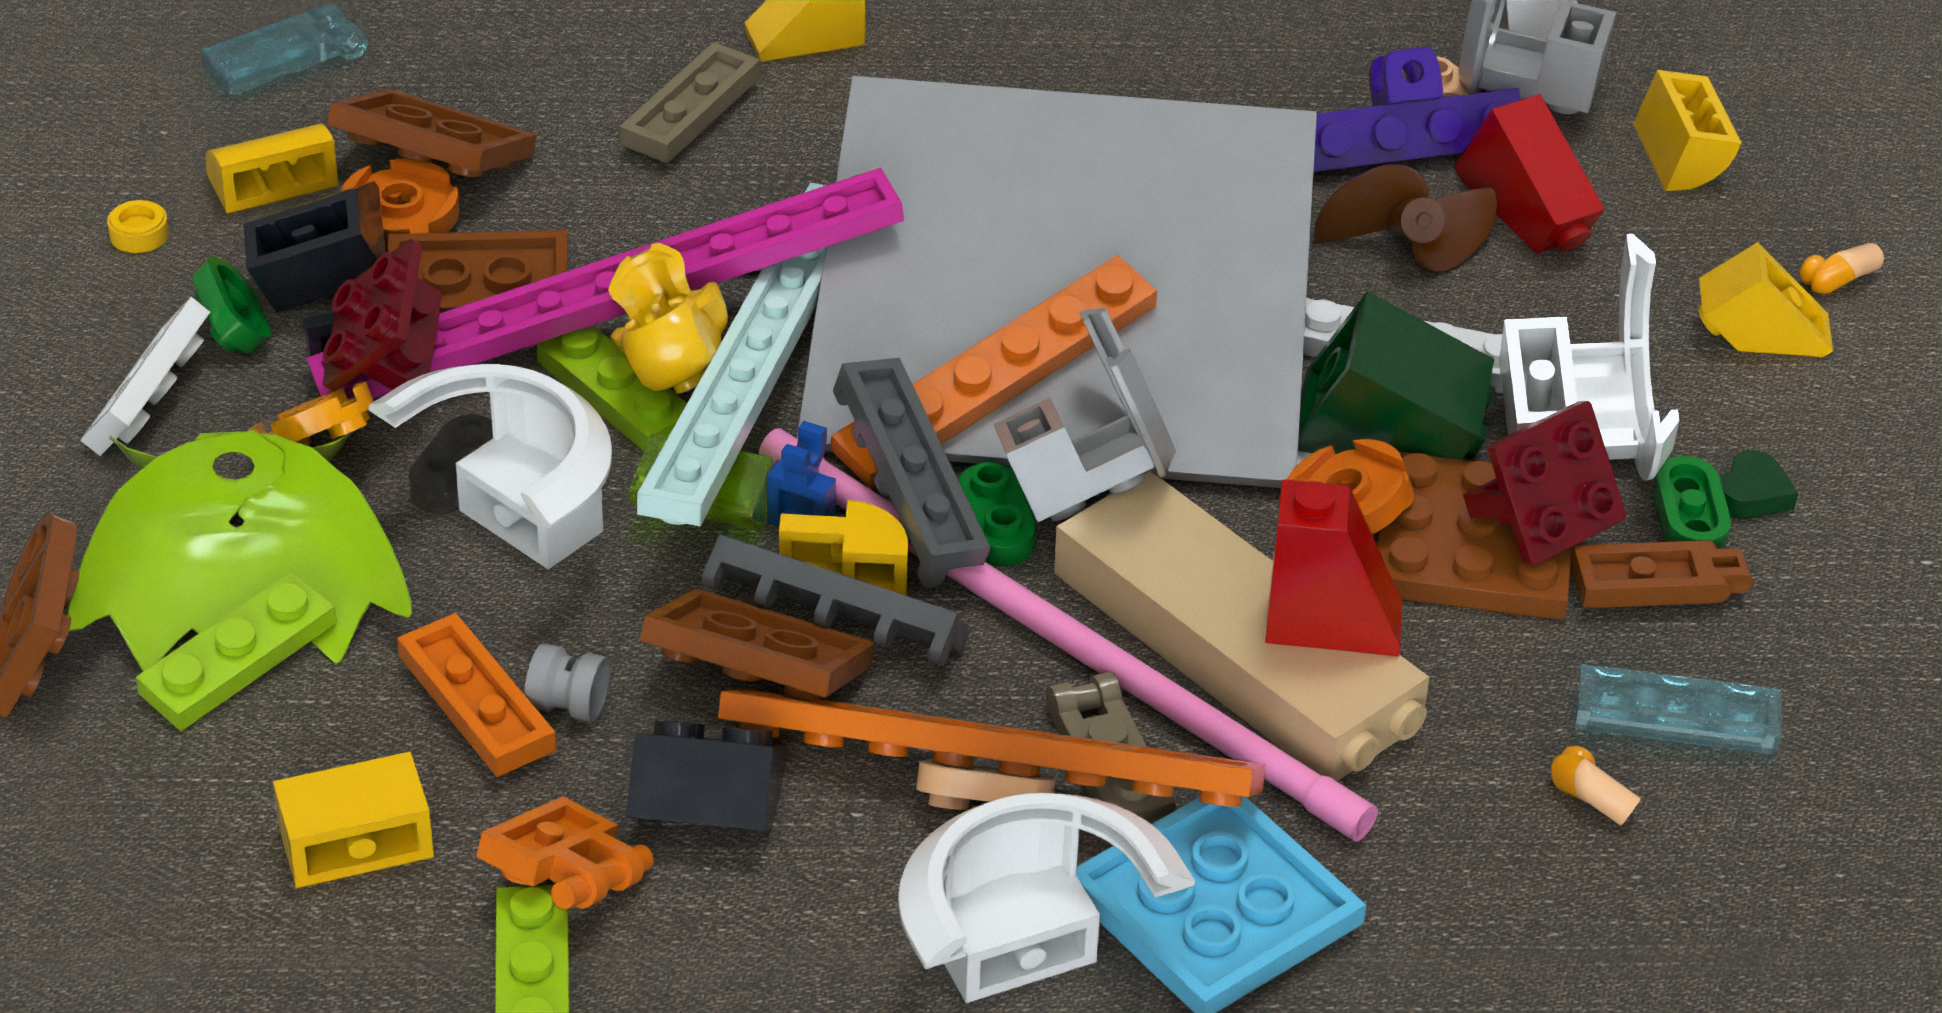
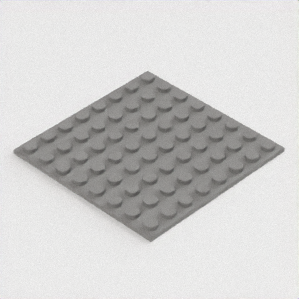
(1042, 186)

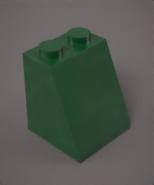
(1395, 384)

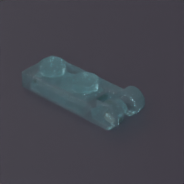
(283, 48)

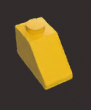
(805, 27)
(1763, 307)

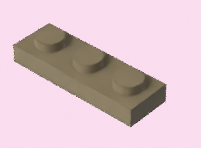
(690, 102)

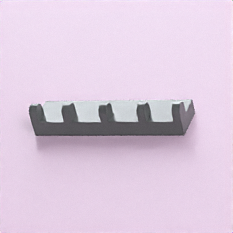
(911, 467)
(836, 595)

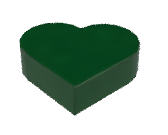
(1757, 486)

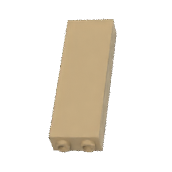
(1203, 607)

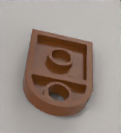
(34, 607)

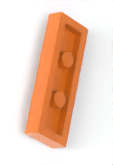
(477, 694)

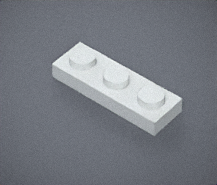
(148, 378)

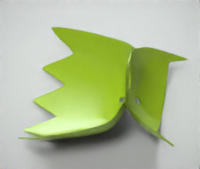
(177, 565)

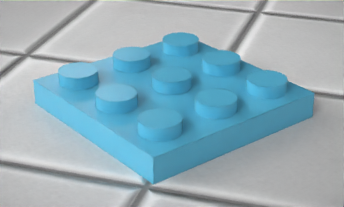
(1246, 920)

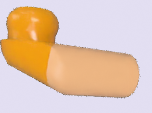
(1840, 268)
(1578, 776)

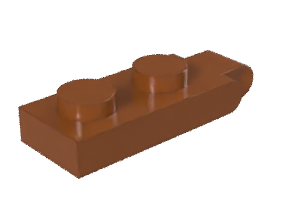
(1658, 573)

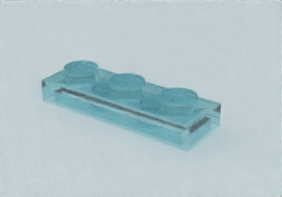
(1679, 709)

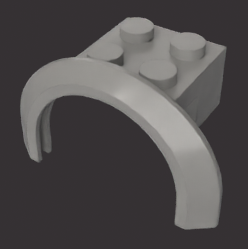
(1559, 68)
(1064, 473)

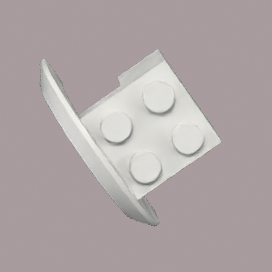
(1549, 373)
(540, 470)
(1002, 892)

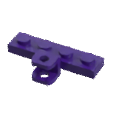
(1405, 116)

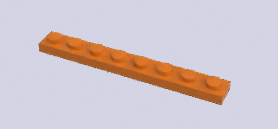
(1018, 749)

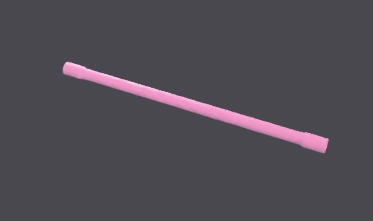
(1318, 793)

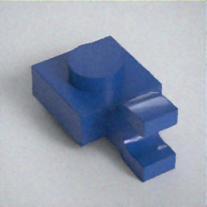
(795, 481)

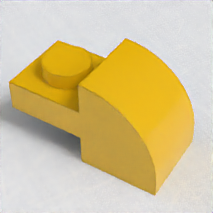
(862, 545)

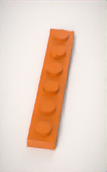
(1015, 357)

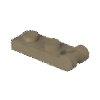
(1111, 725)

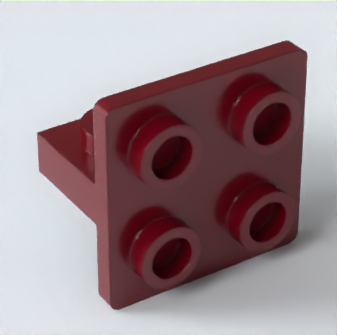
(383, 323)
(1551, 484)

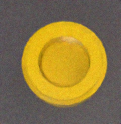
(138, 226)

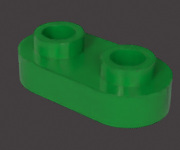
(233, 306)
(1691, 502)
(1000, 511)

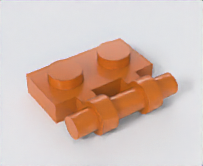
(569, 848)

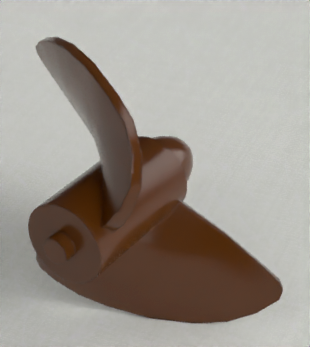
(1398, 200)

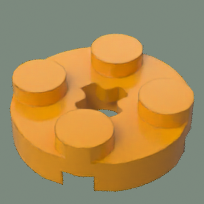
(328, 412)

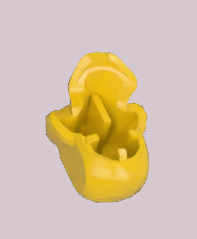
(669, 326)

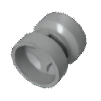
(568, 682)

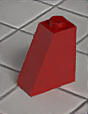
(1534, 176)
(1329, 575)

